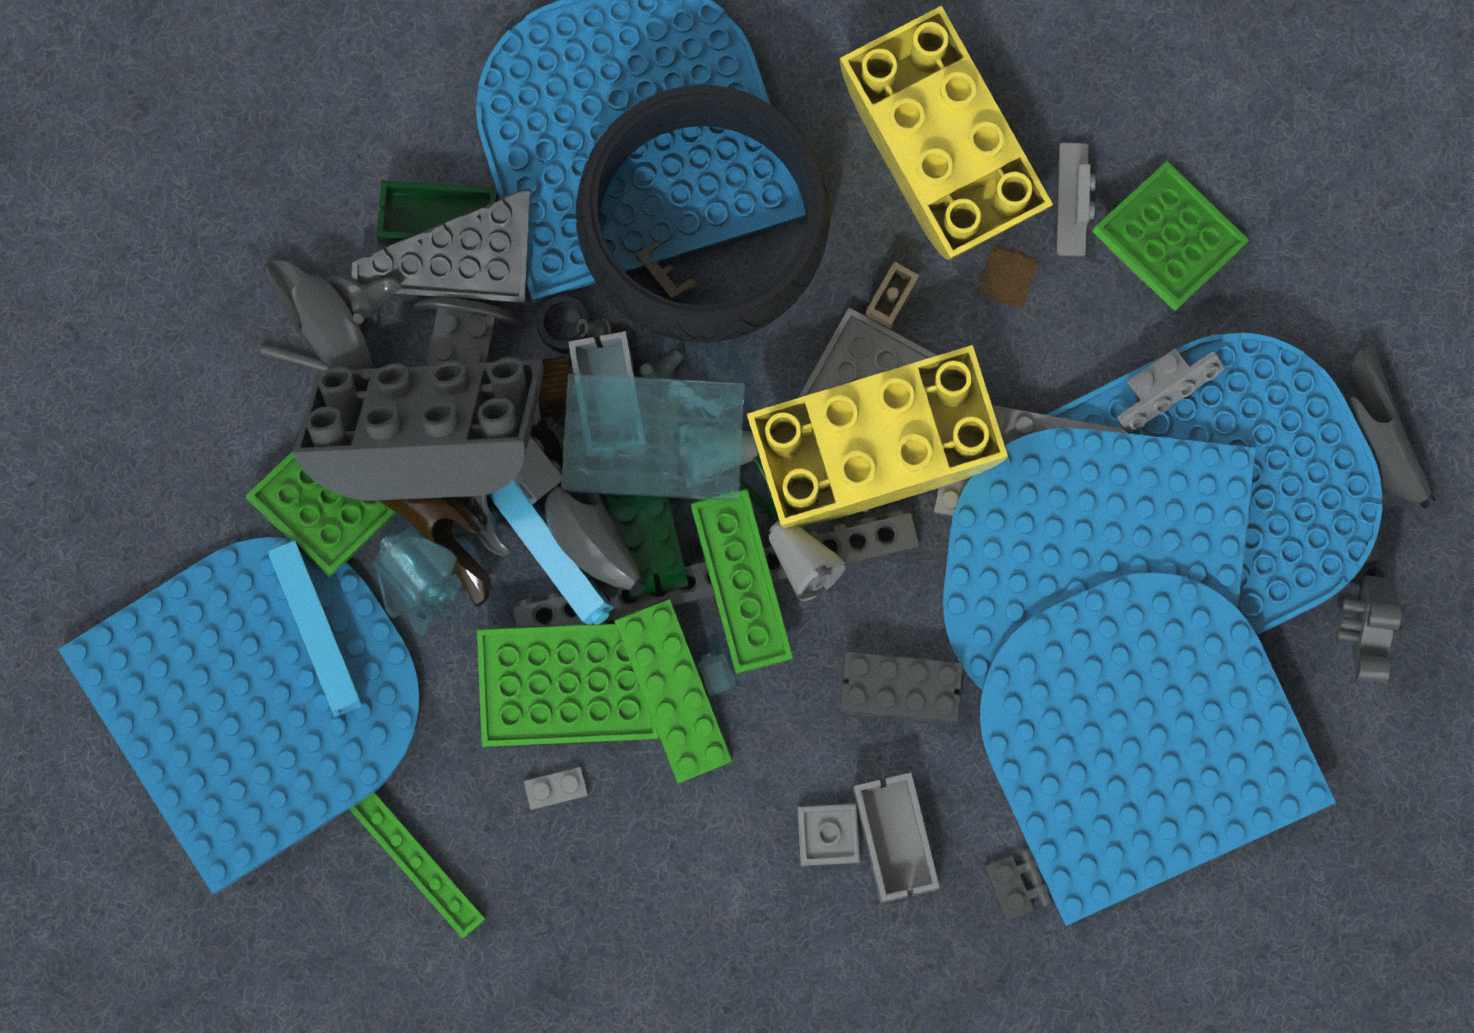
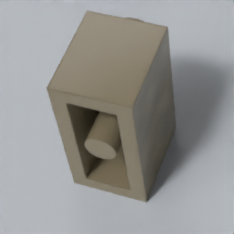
(892, 295)

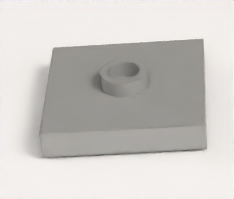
(828, 834)

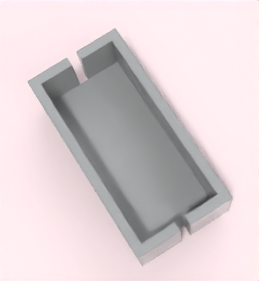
(609, 360)
(896, 838)

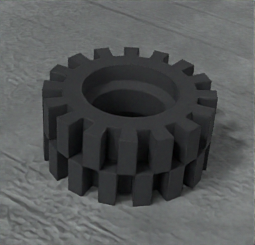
(552, 436)

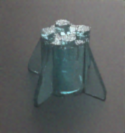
(416, 578)

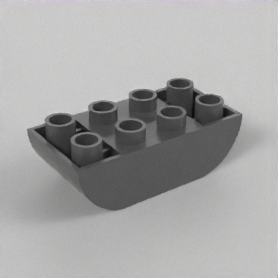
(419, 428)

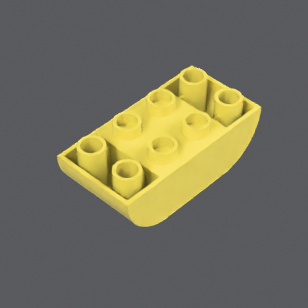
(942, 134)
(878, 439)

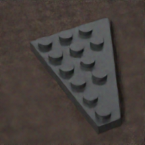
(464, 257)

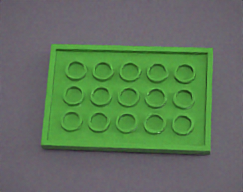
(558, 686)

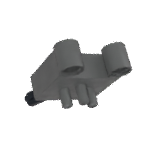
(1373, 628)

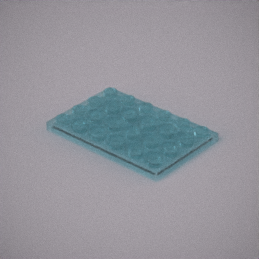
(653, 437)

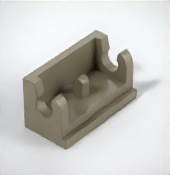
(660, 275)

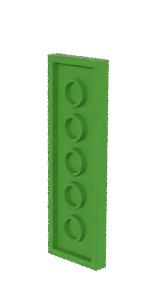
(741, 583)
(673, 690)

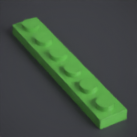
(418, 865)

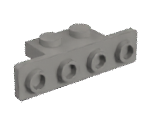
(1074, 199)
(1164, 385)

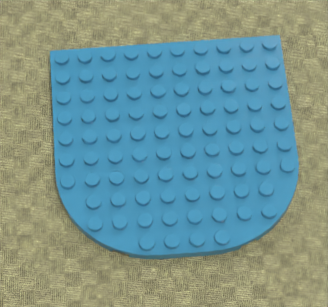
(569, 77)
(1313, 471)
(1084, 511)
(211, 699)
(1142, 738)

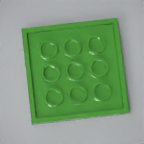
(1170, 236)
(320, 521)

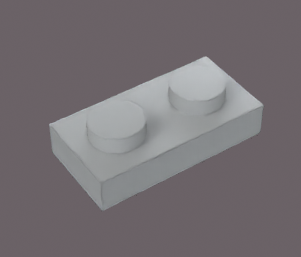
(555, 788)

